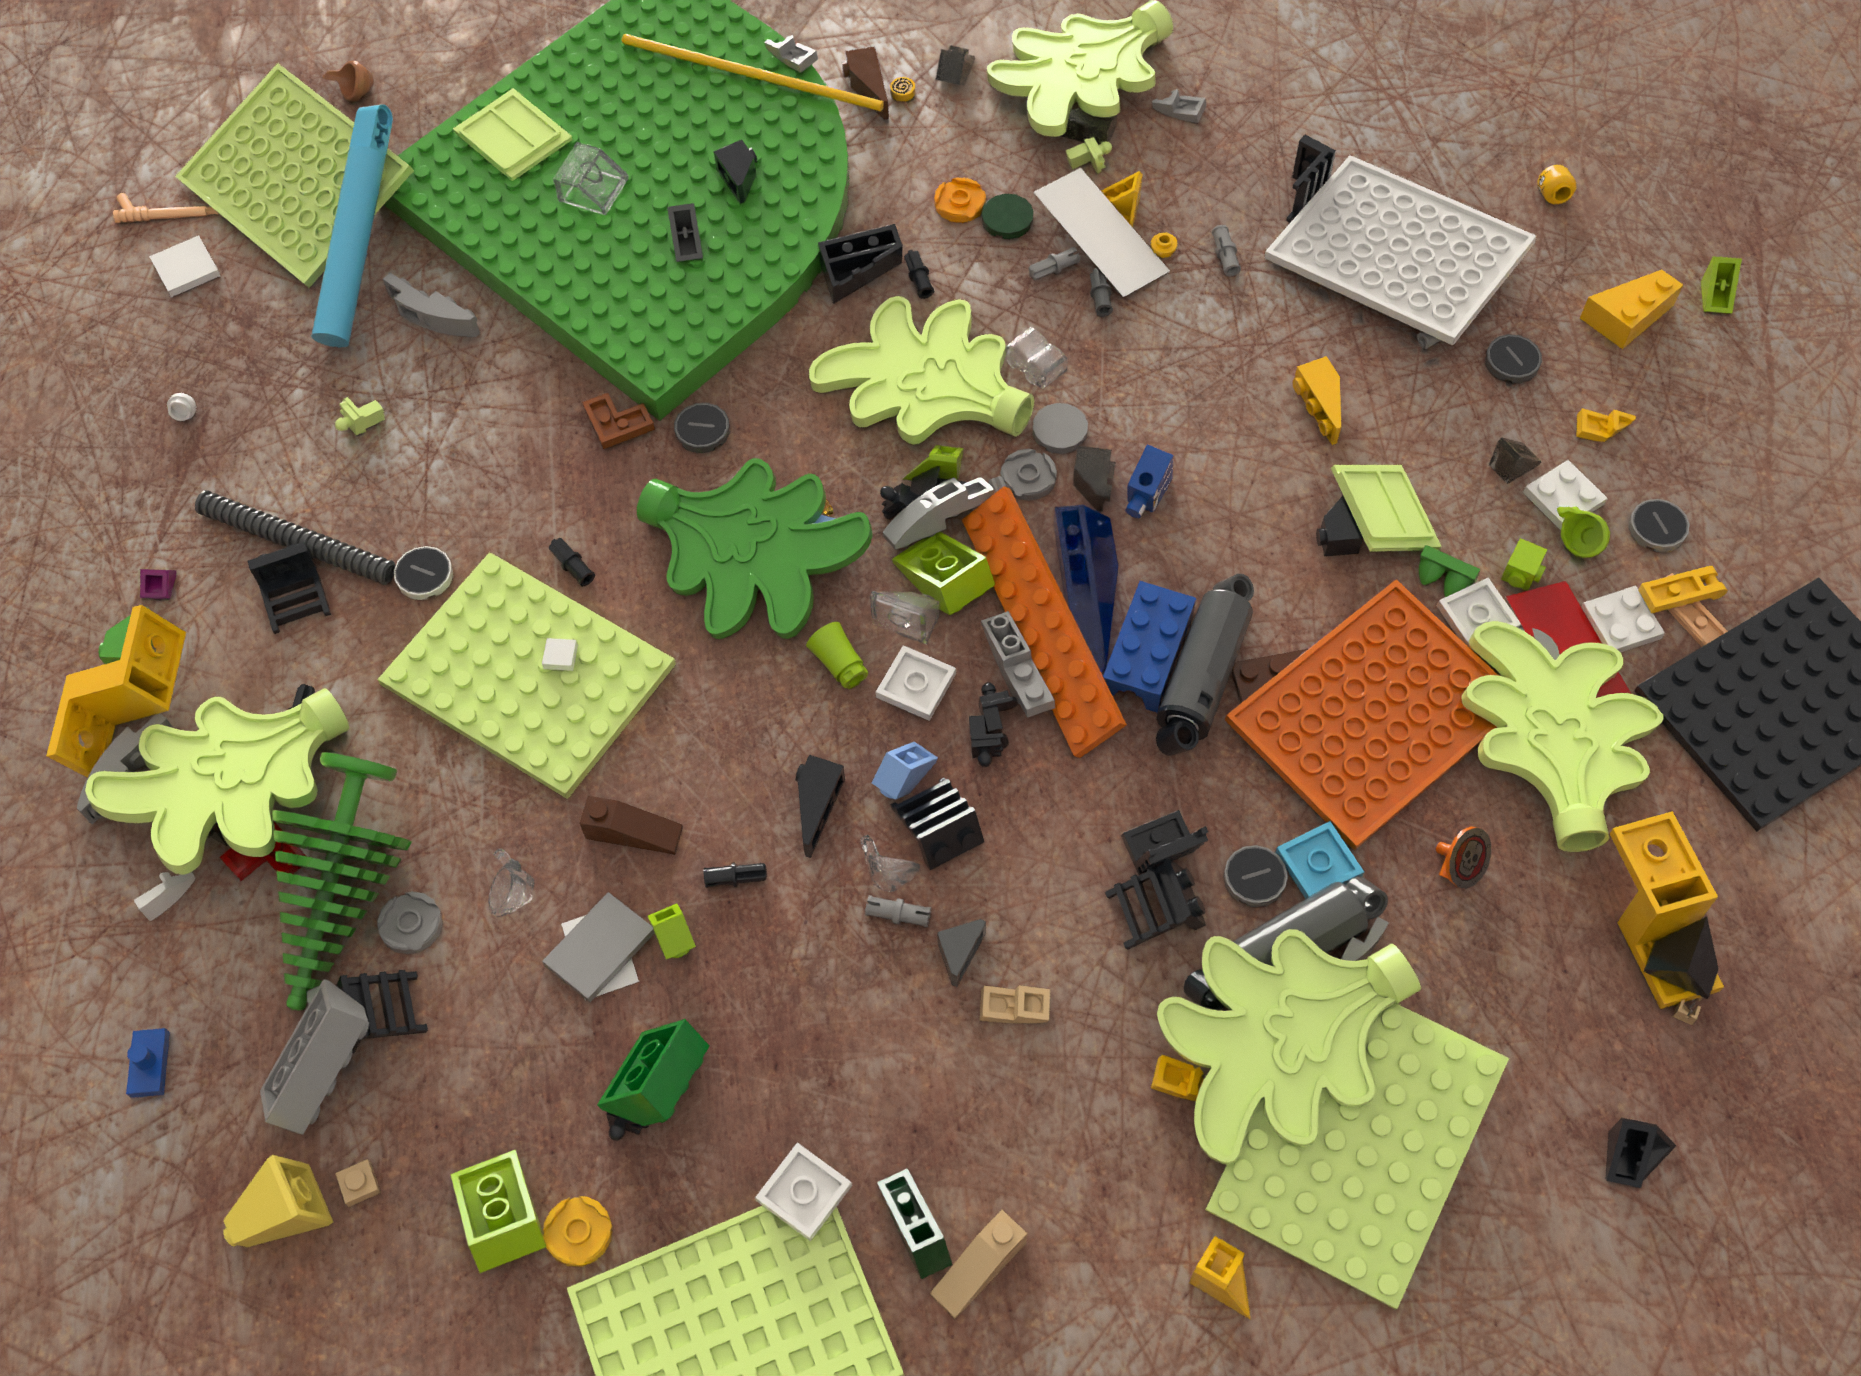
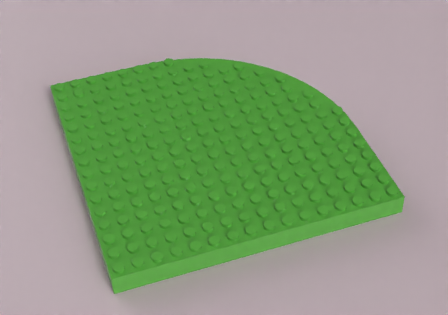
(613, 279)

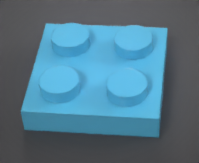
(1319, 859)

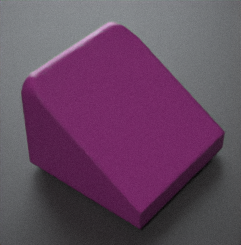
(156, 583)

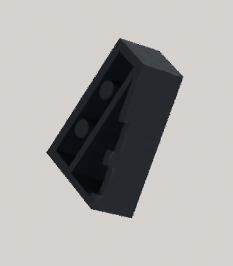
(859, 259)

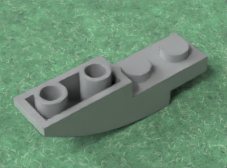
(431, 312)
(928, 512)
(1017, 665)
(120, 756)

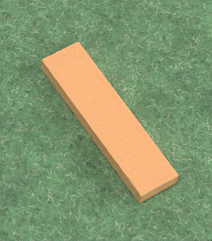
(1698, 622)

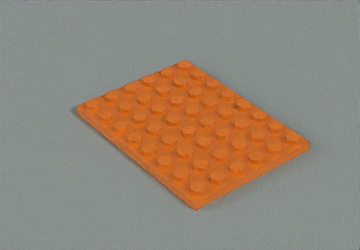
(1368, 714)

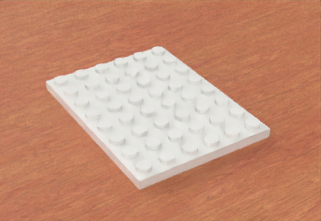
(1401, 249)

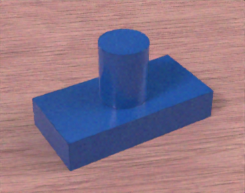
(147, 1062)

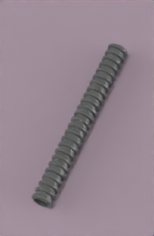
(287, 533)

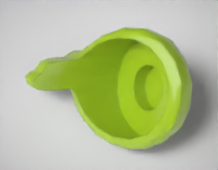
(1583, 532)

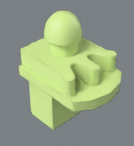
(1089, 152)
(359, 418)

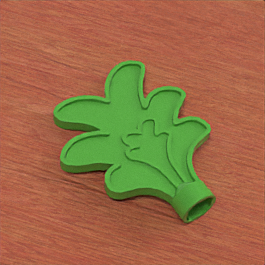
(750, 541)

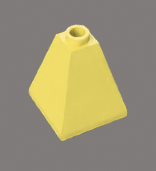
(277, 1204)

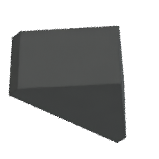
(685, 232)
(959, 947)

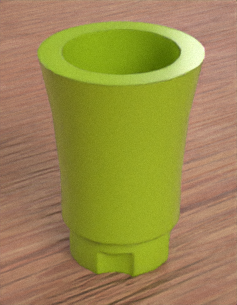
(837, 655)

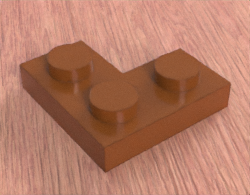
(615, 426)

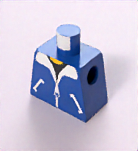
(1149, 481)

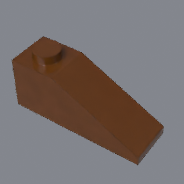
(865, 76)
(628, 826)

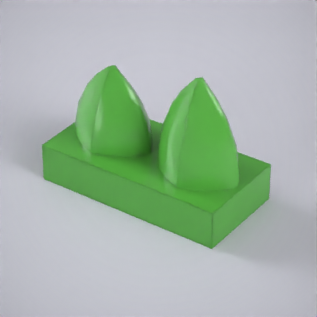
(1435, 563)

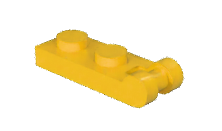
(1682, 589)

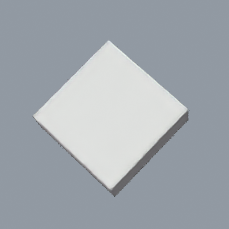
(559, 654)

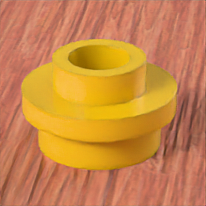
(1164, 245)

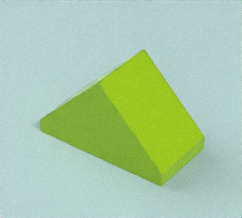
(1720, 284)

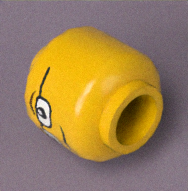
(1556, 184)

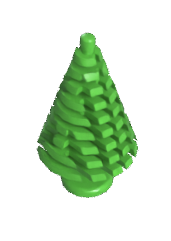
(336, 849)

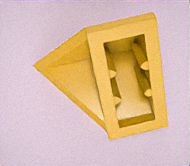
(1126, 196)
(1223, 1276)

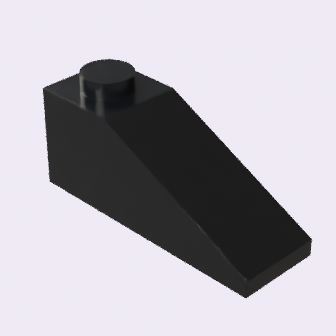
(818, 789)

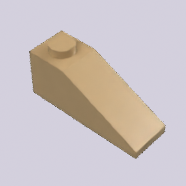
(979, 1263)

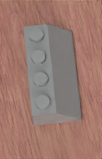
(313, 1059)

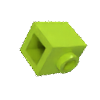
(1525, 565)
(672, 932)

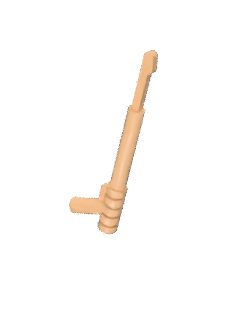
(132, 214)

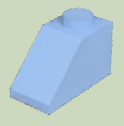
(903, 770)

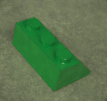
(655, 1074)

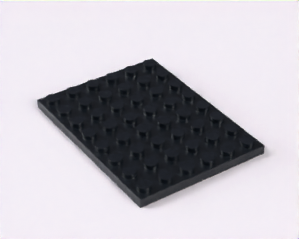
(1771, 703)

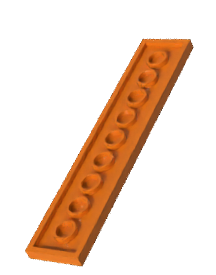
(1045, 621)

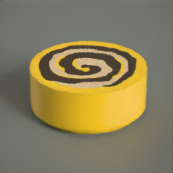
(902, 89)

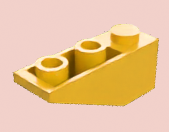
(1320, 390)

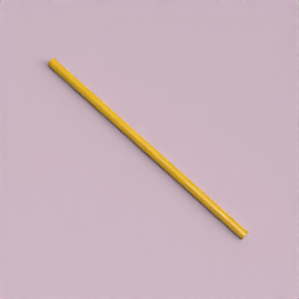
(753, 72)

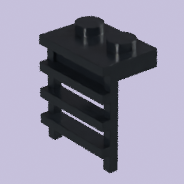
(1311, 170)
(286, 572)
(940, 823)
(1161, 840)
(1175, 896)
(359, 990)

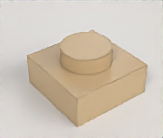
(358, 1183)

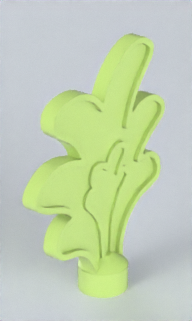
(1081, 65)
(926, 375)
(1557, 728)
(221, 775)
(1285, 1035)

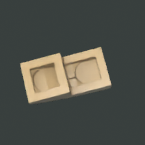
(1014, 1006)

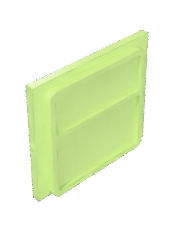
(512, 134)
(1385, 507)

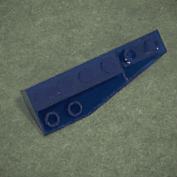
(1088, 573)

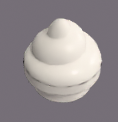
(181, 406)

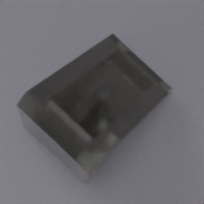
(1512, 459)

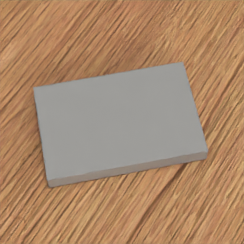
(599, 947)

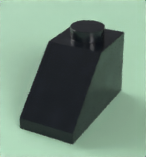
(737, 168)
(1339, 531)

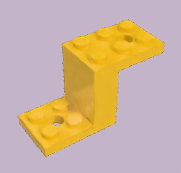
(117, 691)
(1669, 894)

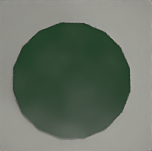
(1007, 216)

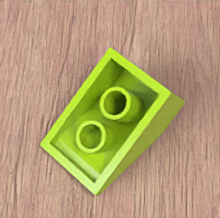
(946, 571)
(497, 1211)

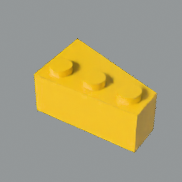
(1631, 307)

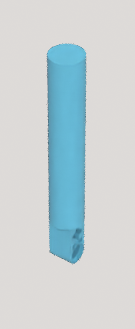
(352, 226)

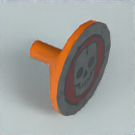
(1466, 857)

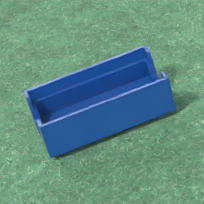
(1149, 643)

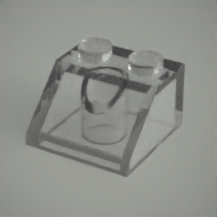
(589, 179)

